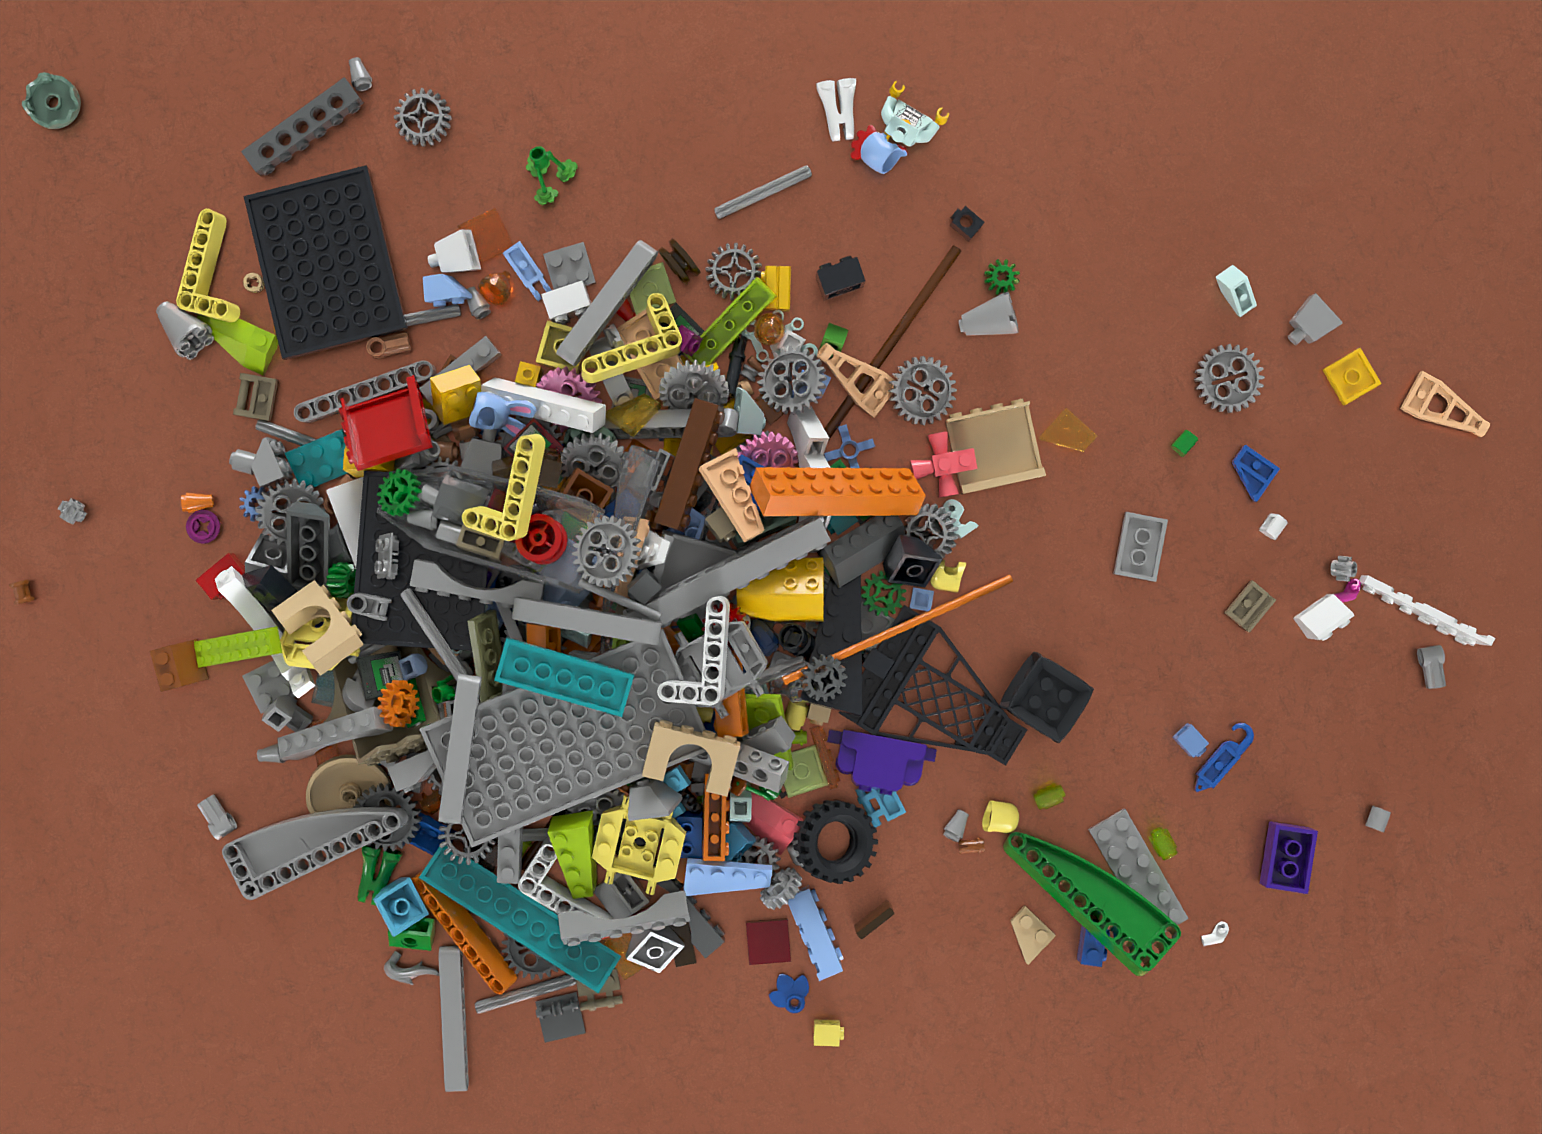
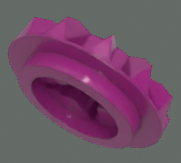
(193, 526)

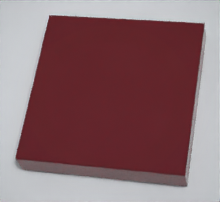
(768, 941)

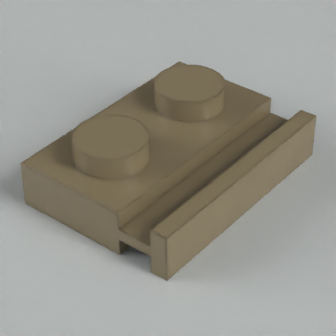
(1250, 606)

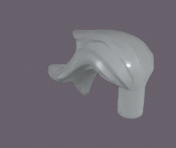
(406, 974)

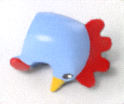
(876, 150)

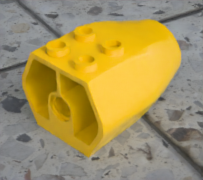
(787, 593)

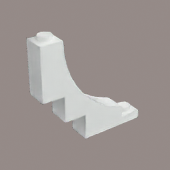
(810, 445)
(232, 586)

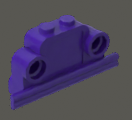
(879, 760)

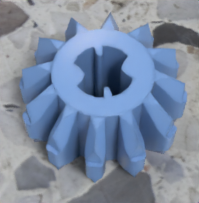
(252, 496)

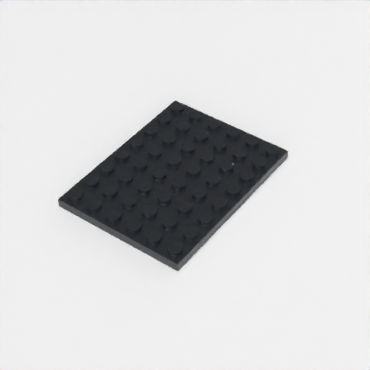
(325, 262)
(401, 627)

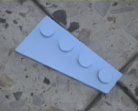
(724, 876)

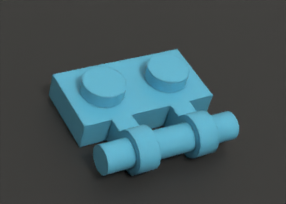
(889, 805)

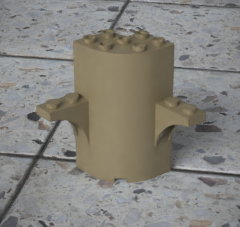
(400, 740)

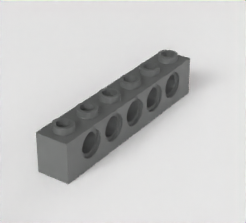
(291, 127)

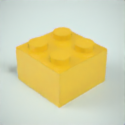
(455, 394)

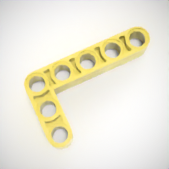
(200, 269)
(638, 348)
(515, 496)

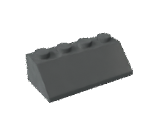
(307, 545)
(861, 548)

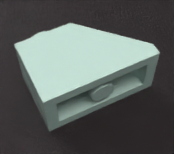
(1236, 290)
(751, 418)

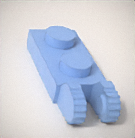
(525, 268)

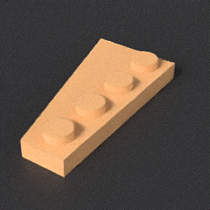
(730, 488)

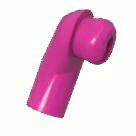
(1350, 591)

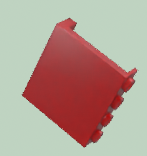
(386, 427)

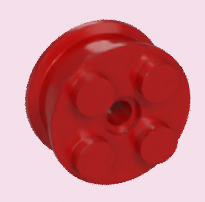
(551, 545)

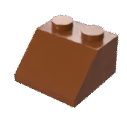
(586, 487)
(177, 666)

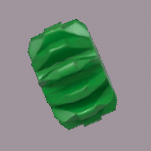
(1001, 269)
(341, 580)

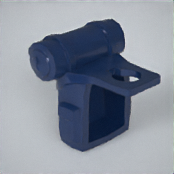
(764, 637)

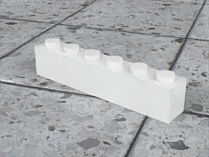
(552, 406)

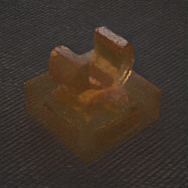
(432, 802)

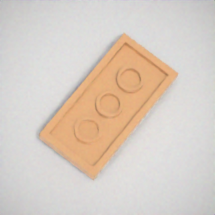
(641, 328)

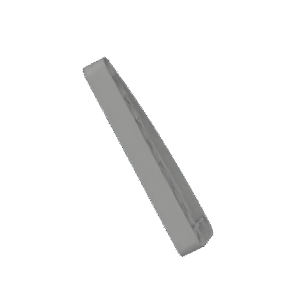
(292, 841)

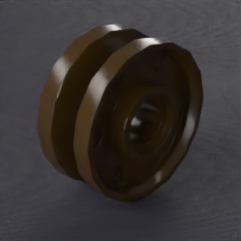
(679, 261)

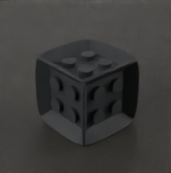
(1046, 697)

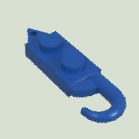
(1223, 760)

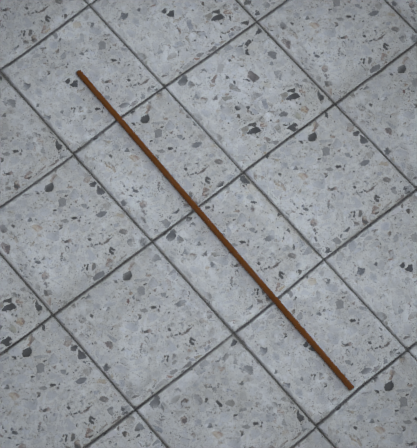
(848, 403)

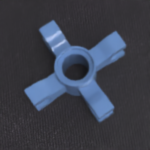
(846, 440)

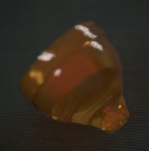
(496, 287)
(769, 329)

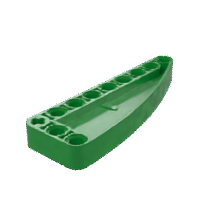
(1115, 904)

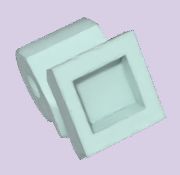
(956, 511)

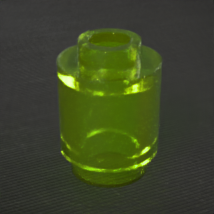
(1049, 796)
(1163, 843)

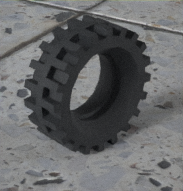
(859, 847)

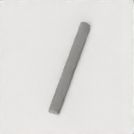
(620, 599)

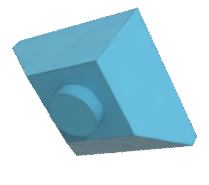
(400, 905)

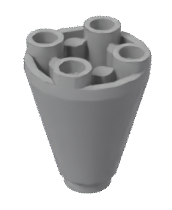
(184, 330)

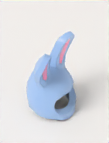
(493, 413)

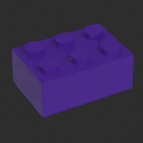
(1288, 857)

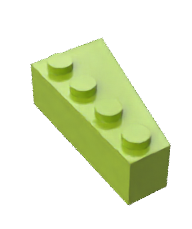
(574, 844)

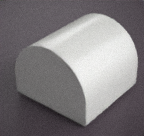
(1273, 526)

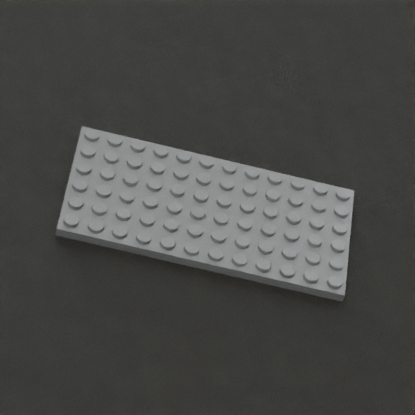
(551, 754)

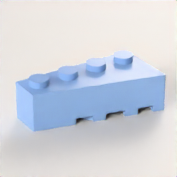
(815, 933)

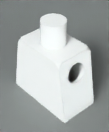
(455, 253)

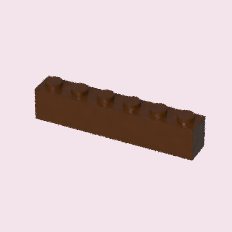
(692, 453)

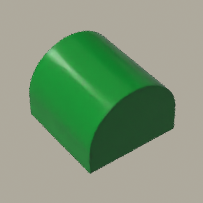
(1184, 443)

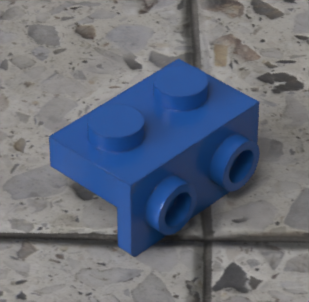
(428, 834)

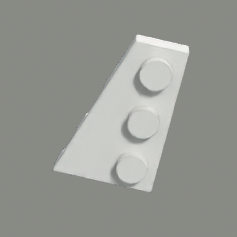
(653, 551)

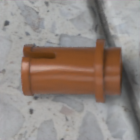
(973, 846)

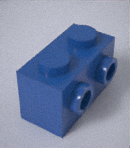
(693, 825)
(1090, 950)

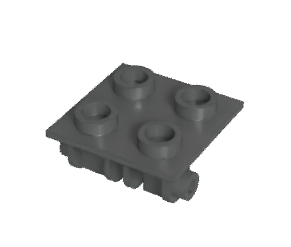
(560, 1017)

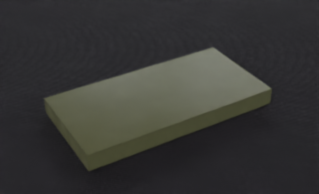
(486, 652)

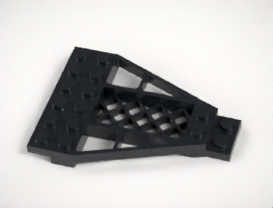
(994, 735)

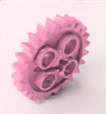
(557, 382)
(768, 449)

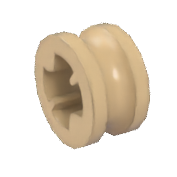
(253, 289)

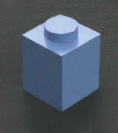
(1191, 740)

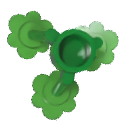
(538, 163)

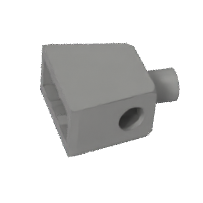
(1312, 321)
(482, 452)

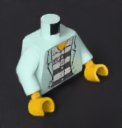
(907, 123)

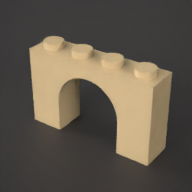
(340, 637)
(667, 738)

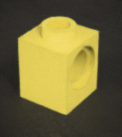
(827, 1032)

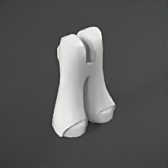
(846, 92)

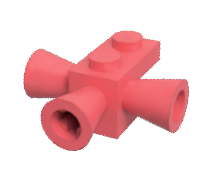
(944, 464)

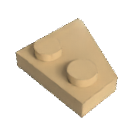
(1030, 933)

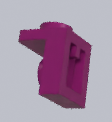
(690, 341)

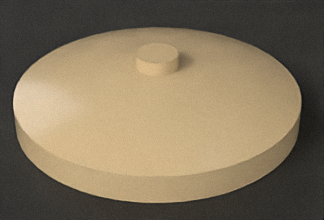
(340, 783)

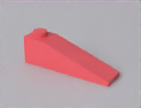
(772, 822)

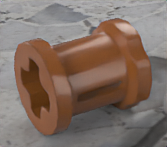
(21, 592)

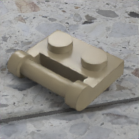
(261, 400)

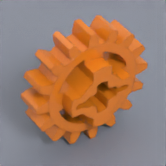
(398, 703)

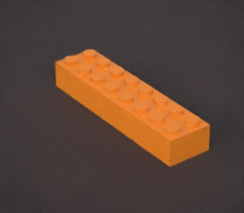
(836, 491)

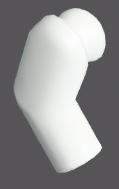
(1217, 936)

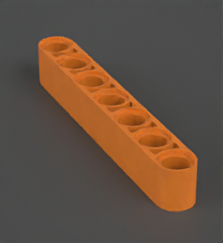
(467, 937)

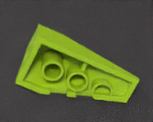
(244, 342)

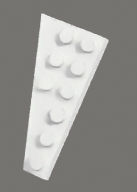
(1427, 614)

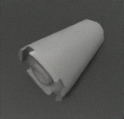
(991, 318)

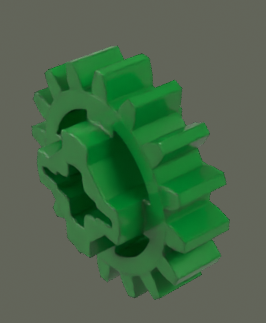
(398, 494)
(888, 602)

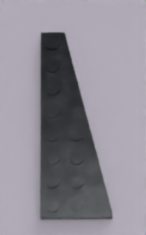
(837, 632)

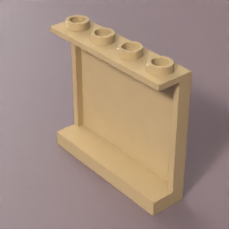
(1001, 442)

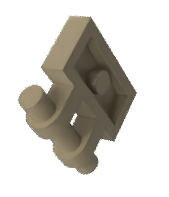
(610, 985)

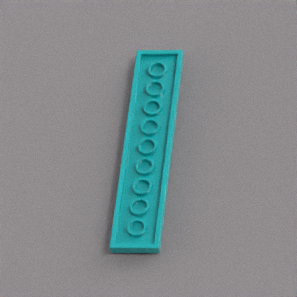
(518, 918)

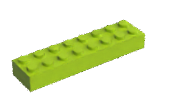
(733, 322)
(238, 647)

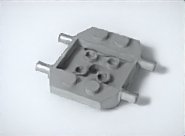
(690, 660)

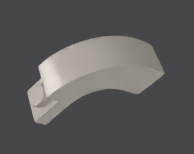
(616, 386)

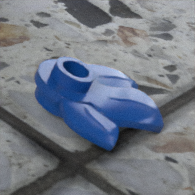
(789, 989)

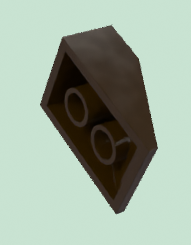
(549, 471)

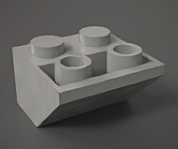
(271, 464)
(623, 896)

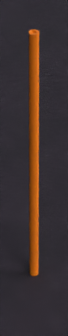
(909, 624)

